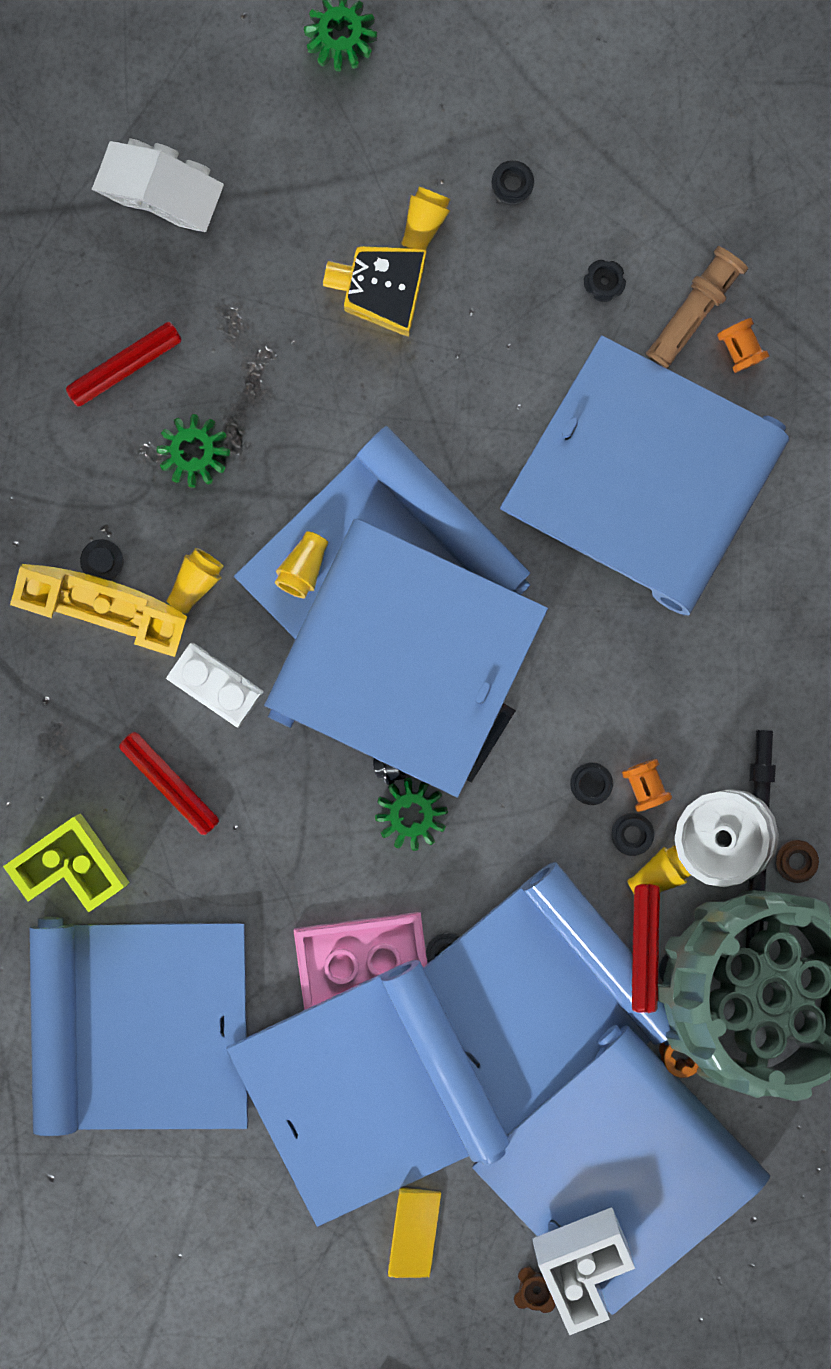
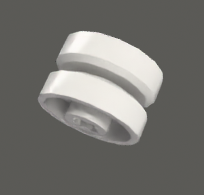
(752, 834)

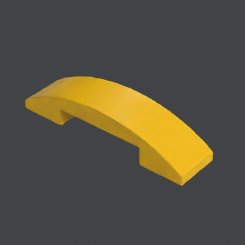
(101, 603)

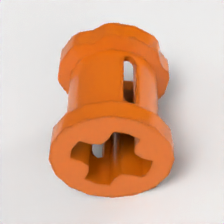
(743, 345)
(657, 793)
(679, 1068)

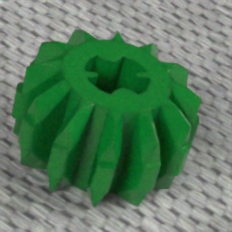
(343, 47)
(192, 436)
(417, 827)

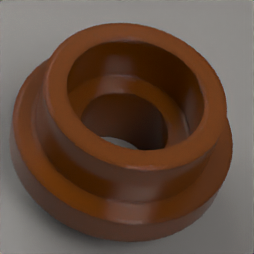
(810, 864)

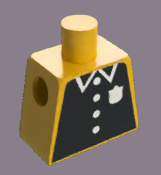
(380, 285)

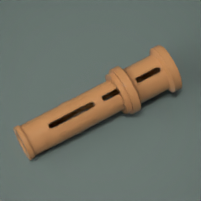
(707, 291)

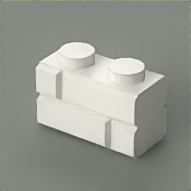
(215, 684)

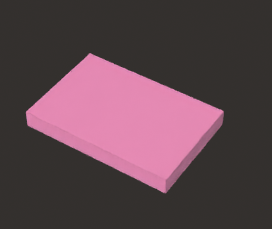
(354, 951)

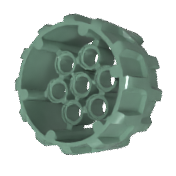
(698, 1015)

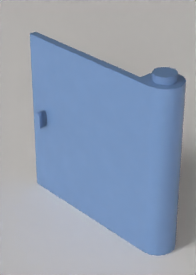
(648, 474)
(397, 495)
(405, 657)
(537, 992)
(135, 1026)
(370, 1091)
(628, 1142)

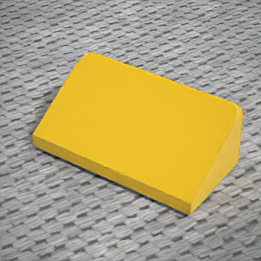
(414, 1233)

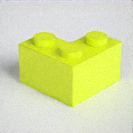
(71, 854)

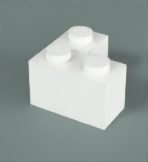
(158, 183)
(576, 1262)

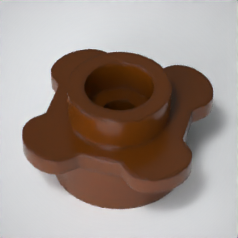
(527, 1298)

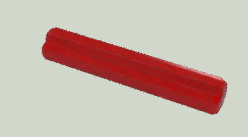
(123, 364)
(169, 783)
(645, 948)

